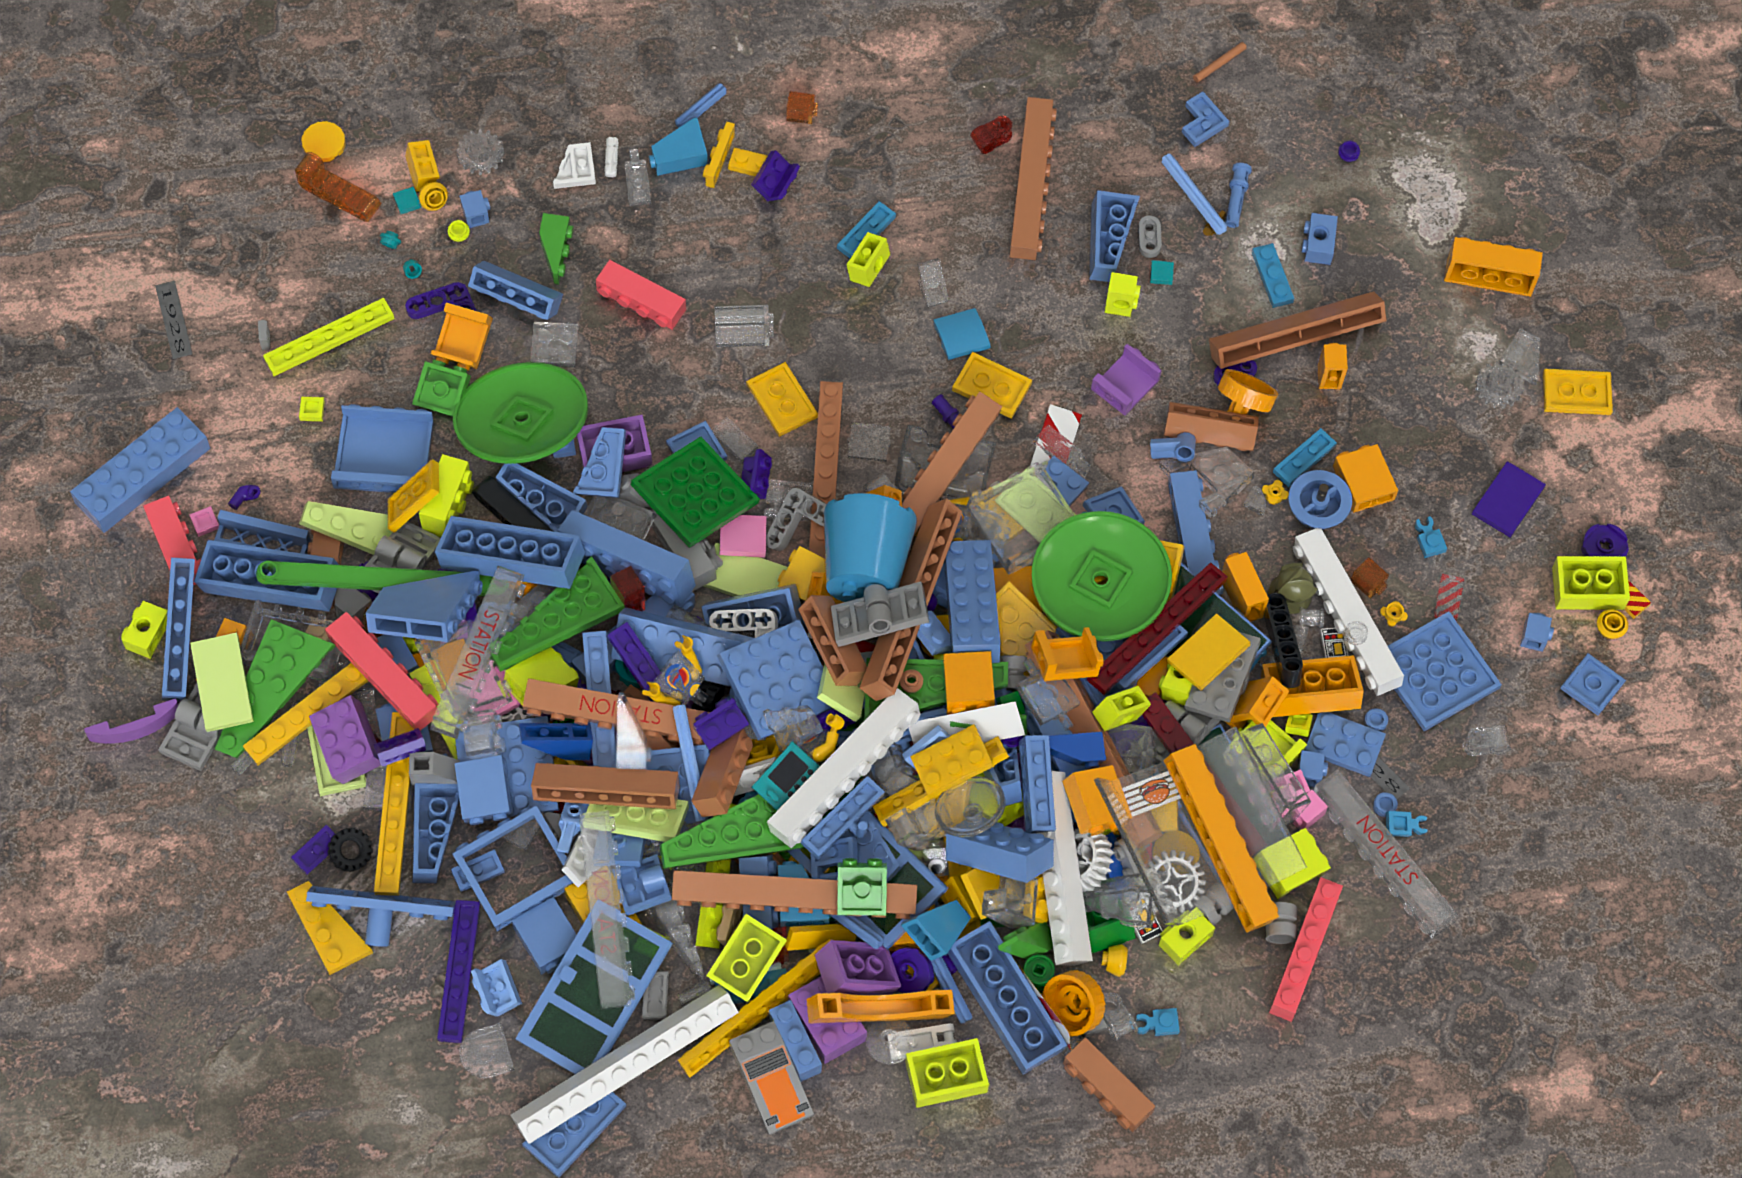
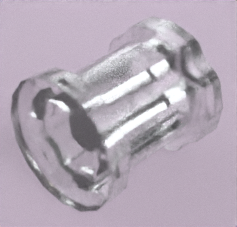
(1311, 617)

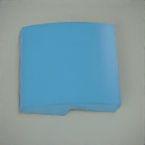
(962, 333)

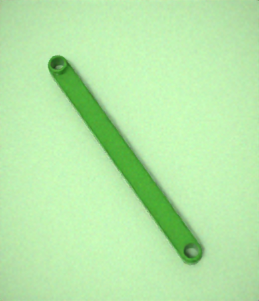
(347, 576)

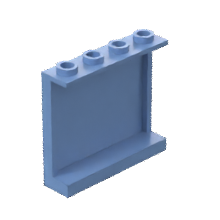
(381, 447)

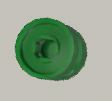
(1039, 971)

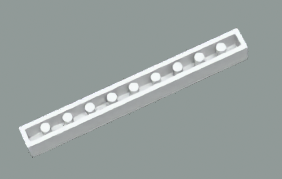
(624, 1064)

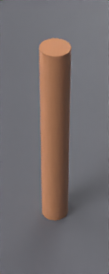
(1219, 62)

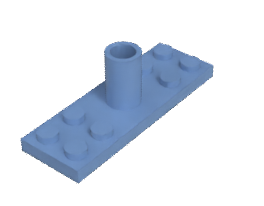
(380, 908)

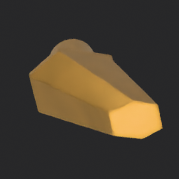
(1208, 230)

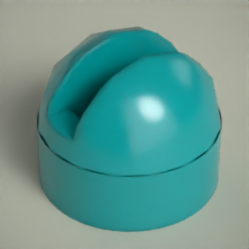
(414, 274)

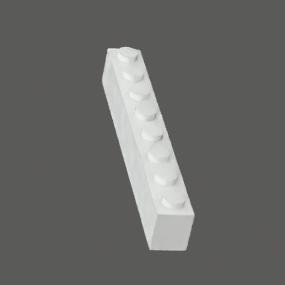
(1346, 606)
(844, 768)
(1064, 886)

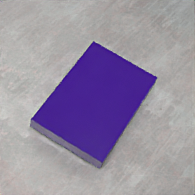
(1508, 499)

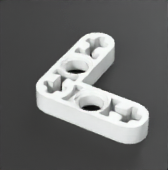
(760, 628)

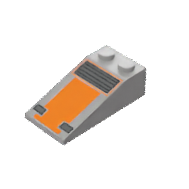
(771, 1077)

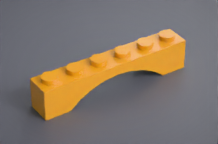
(865, 1008)

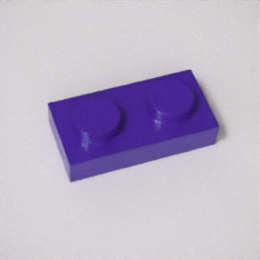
(313, 851)

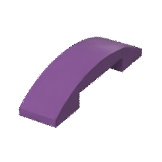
(134, 730)

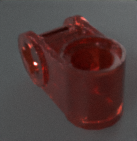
(991, 135)

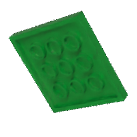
(695, 492)

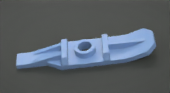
(569, 825)

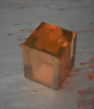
(801, 107)
(1370, 578)

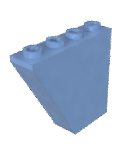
(425, 607)

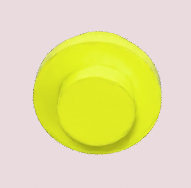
(458, 231)

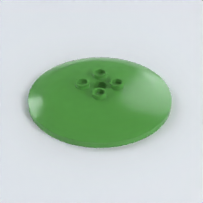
(495, 402)
(1109, 547)

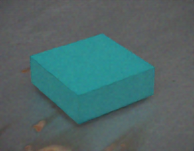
(407, 200)
(1161, 272)

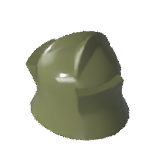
(1294, 584)

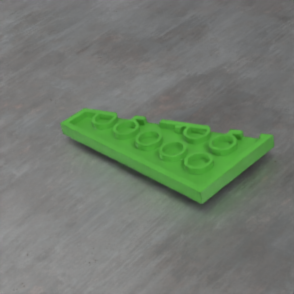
(561, 616)
(273, 678)
(933, 689)
(726, 836)

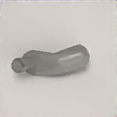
(711, 552)

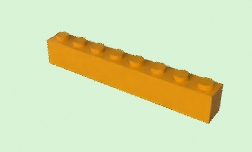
(1221, 838)

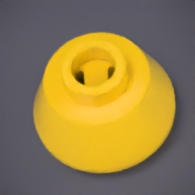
(433, 196)
(1612, 624)
(1115, 959)

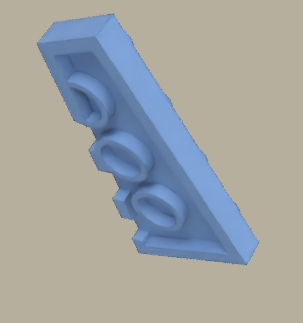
(570, 1139)

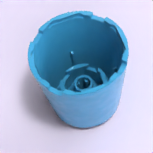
(865, 543)

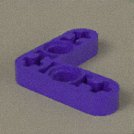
(462, 301)

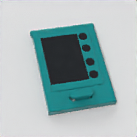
(785, 776)

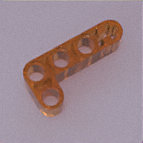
(334, 189)

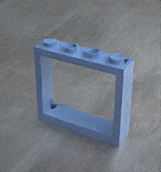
(485, 838)

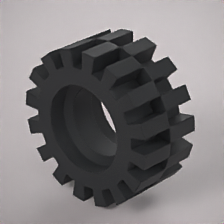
(715, 693)
(364, 849)

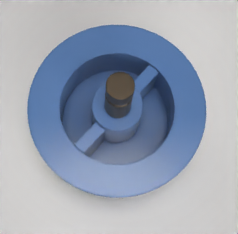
(1320, 499)

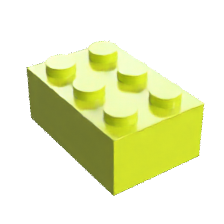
(454, 486)
(1590, 582)
(746, 958)
(946, 1073)

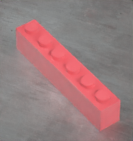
(381, 671)
(1306, 949)

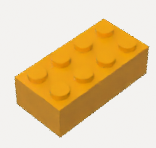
(1493, 266)
(1325, 687)

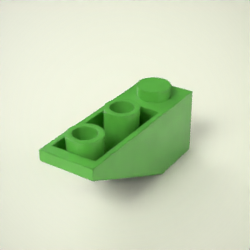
(554, 239)
(1028, 941)

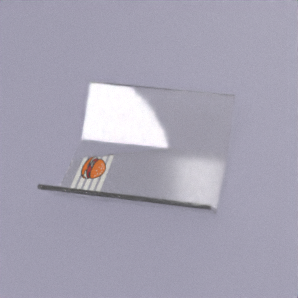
(1168, 844)

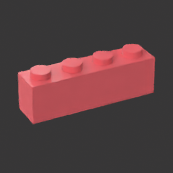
(640, 295)
(170, 531)

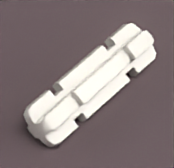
(611, 157)

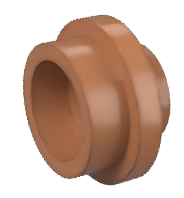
(911, 687)

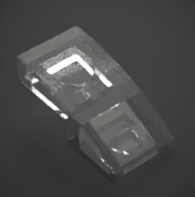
(368, 701)

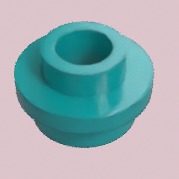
(390, 239)

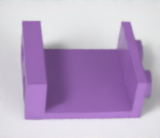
(1127, 380)

